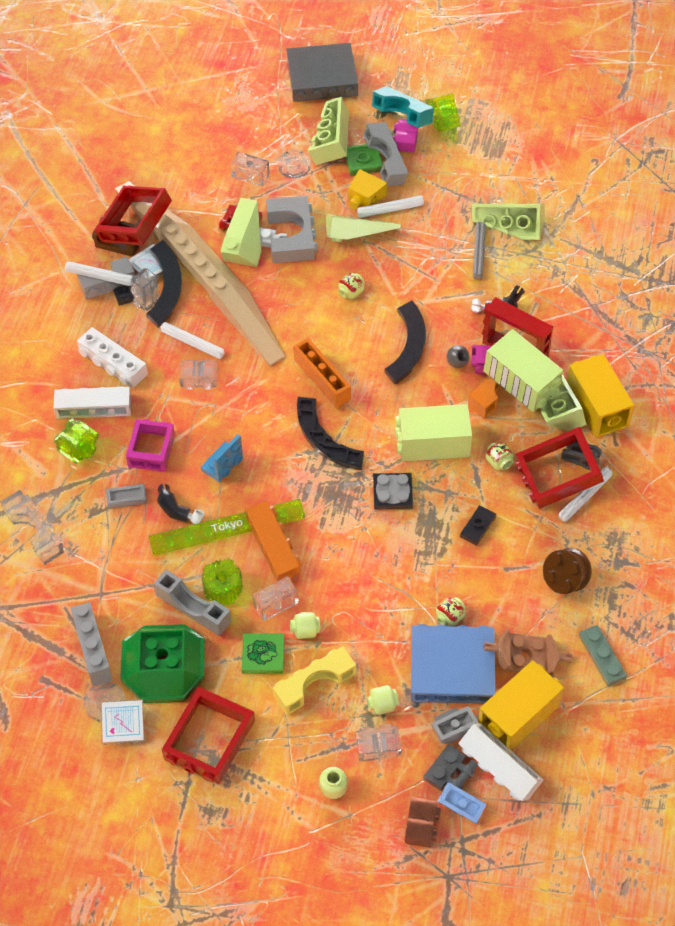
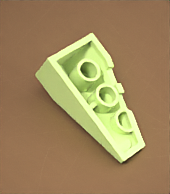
(518, 220)
(347, 228)
(242, 238)
(564, 409)

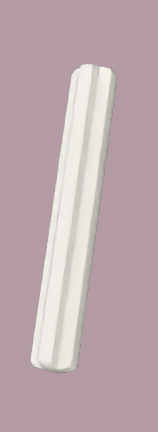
(390, 206)
(98, 273)
(192, 340)
(582, 497)

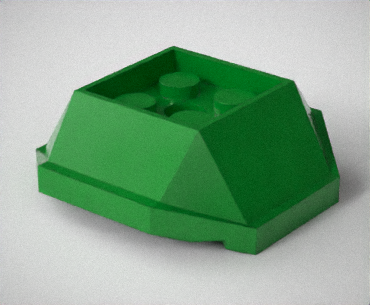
(167, 678)

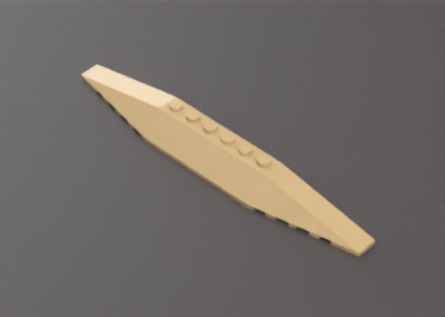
(217, 279)

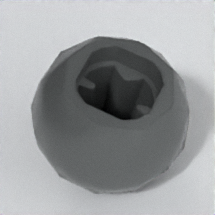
(457, 356)

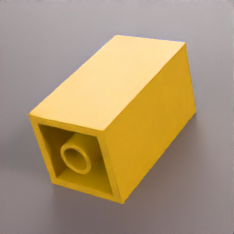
(600, 395)
(521, 705)

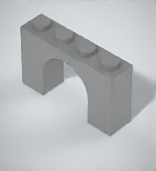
(297, 211)

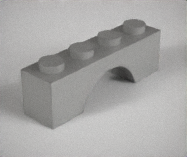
(379, 137)
(208, 614)
(91, 644)

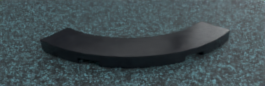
(171, 284)
(414, 346)
(321, 440)

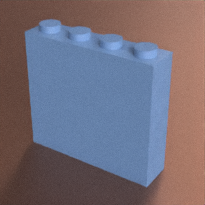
(451, 664)

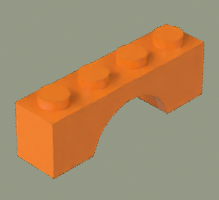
(484, 398)

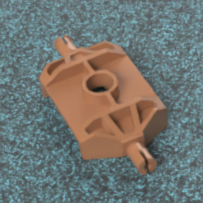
(540, 649)

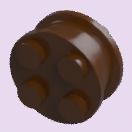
(567, 570)

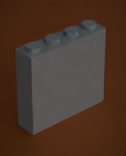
(322, 72)

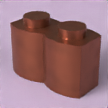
(421, 821)

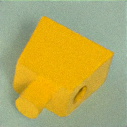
(366, 190)

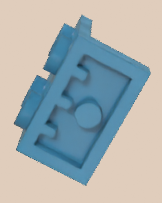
(224, 459)

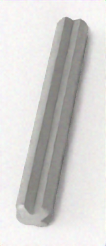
(479, 250)

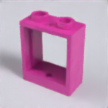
(147, 460)

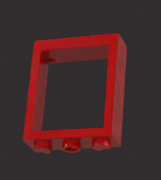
(111, 233)
(517, 318)
(568, 488)
(222, 706)

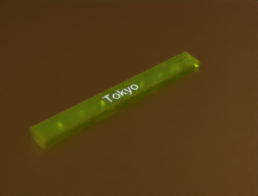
(218, 528)

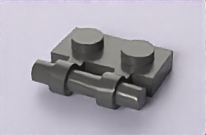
(446, 765)

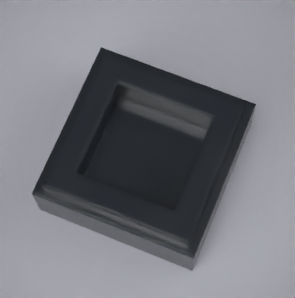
(123, 295)

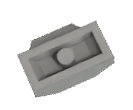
(453, 724)

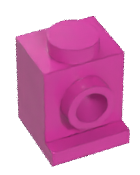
(478, 358)

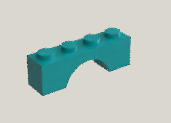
(417, 112)

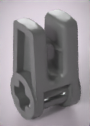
(573, 454)

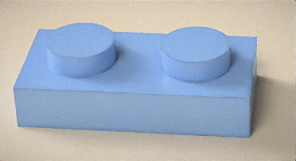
(461, 802)

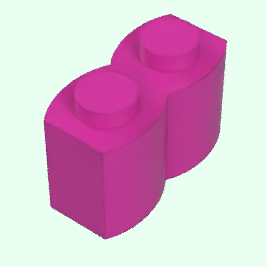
(405, 136)

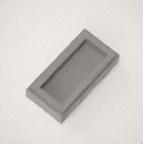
(126, 496)

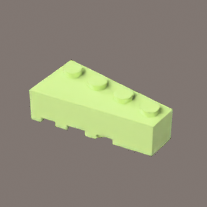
(332, 133)

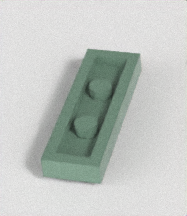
(602, 655)

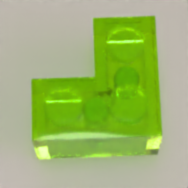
(445, 112)

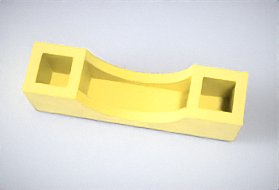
(335, 666)

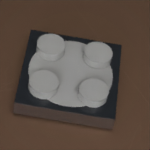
(392, 491)

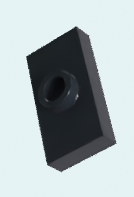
(478, 525)

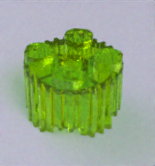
(76, 441)
(222, 581)

